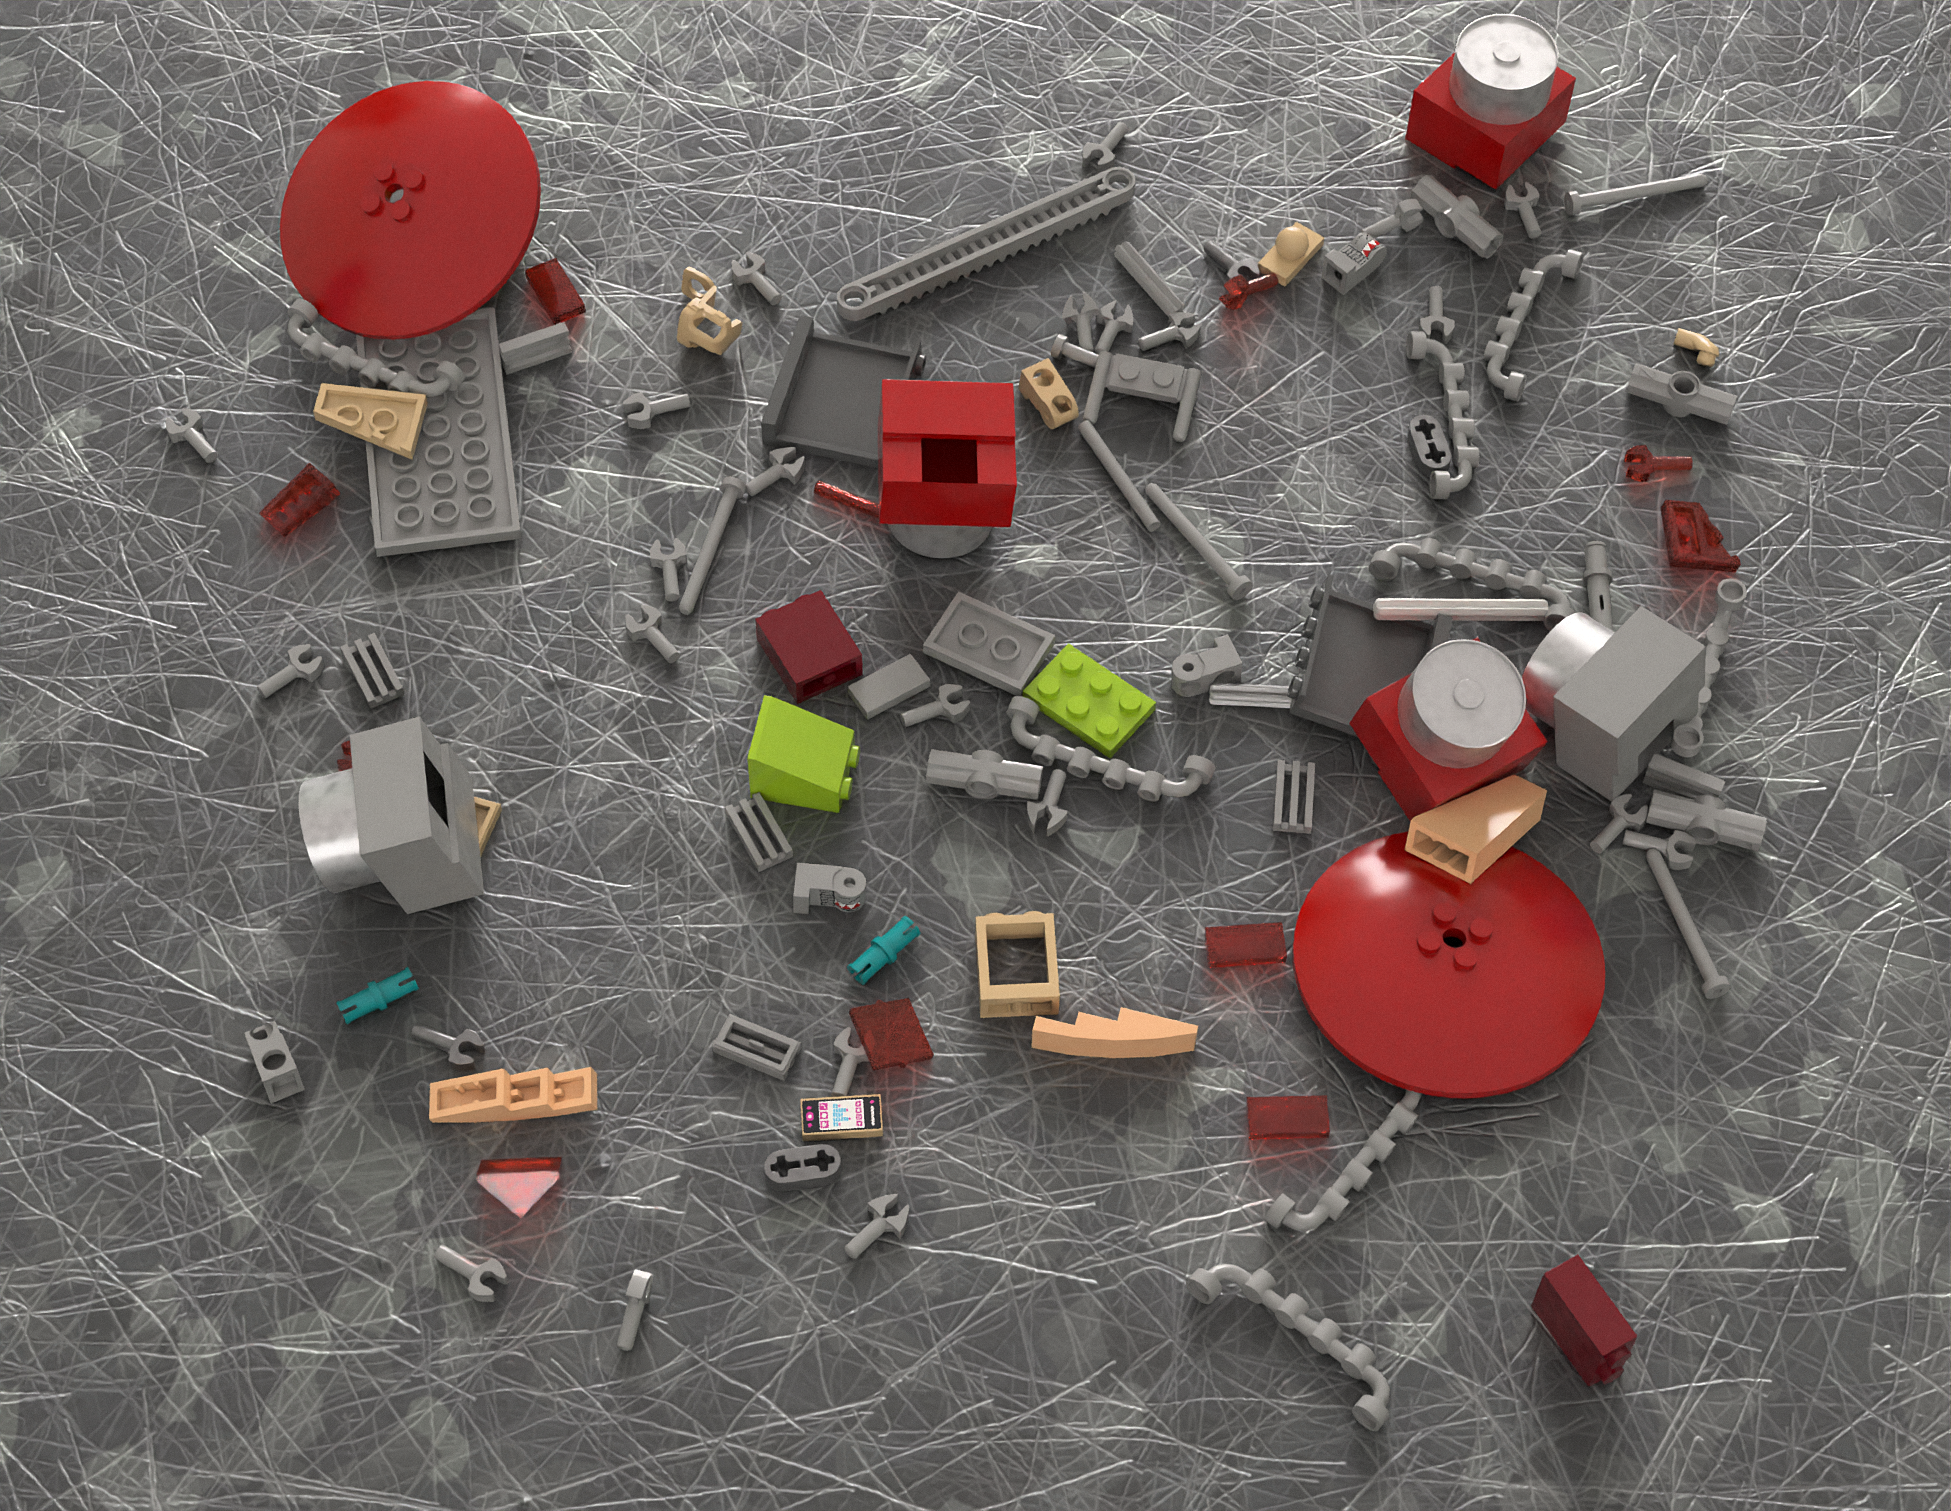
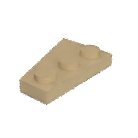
(374, 415)

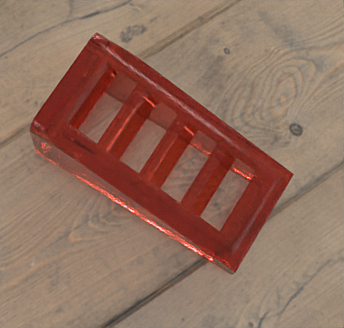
(290, 493)

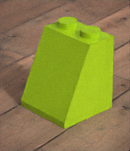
(801, 757)

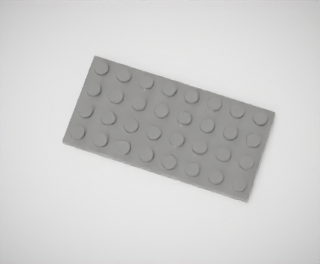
(462, 467)

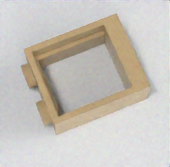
(1017, 999)

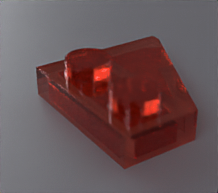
(1693, 539)

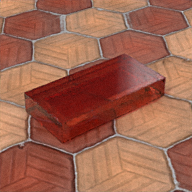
(555, 291)
(1245, 944)
(1287, 1117)

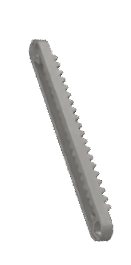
(985, 244)

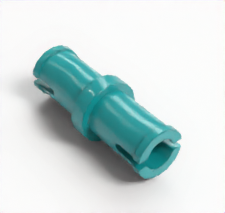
(883, 950)
(377, 995)

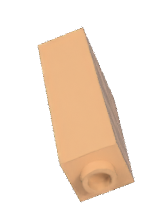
(1476, 828)

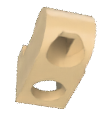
(1048, 394)

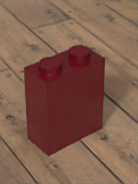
(809, 646)
(1584, 1321)

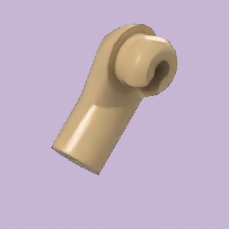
(1699, 343)

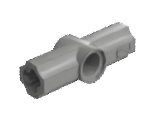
(1457, 216)
(1681, 394)
(984, 774)
(1706, 820)

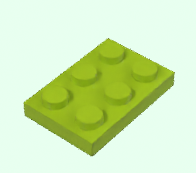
(1089, 700)

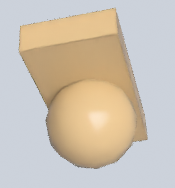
(1291, 252)

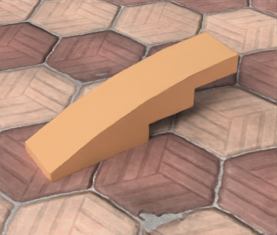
(1128, 1037)
(508, 1097)

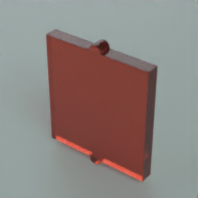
(891, 1034)

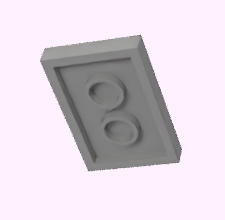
(989, 644)

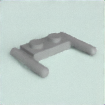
(1146, 380)

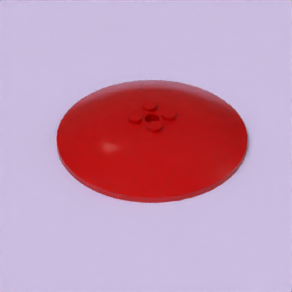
(439, 247)
(1437, 1014)

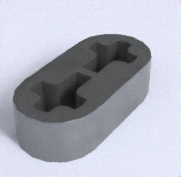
(1422, 448)
(802, 1167)

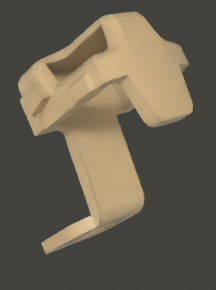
(699, 309)

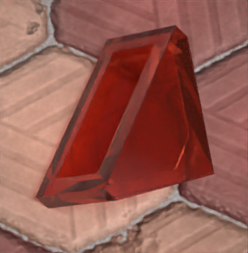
(519, 1180)

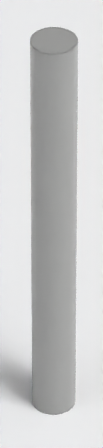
(1119, 476)

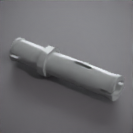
(1597, 579)

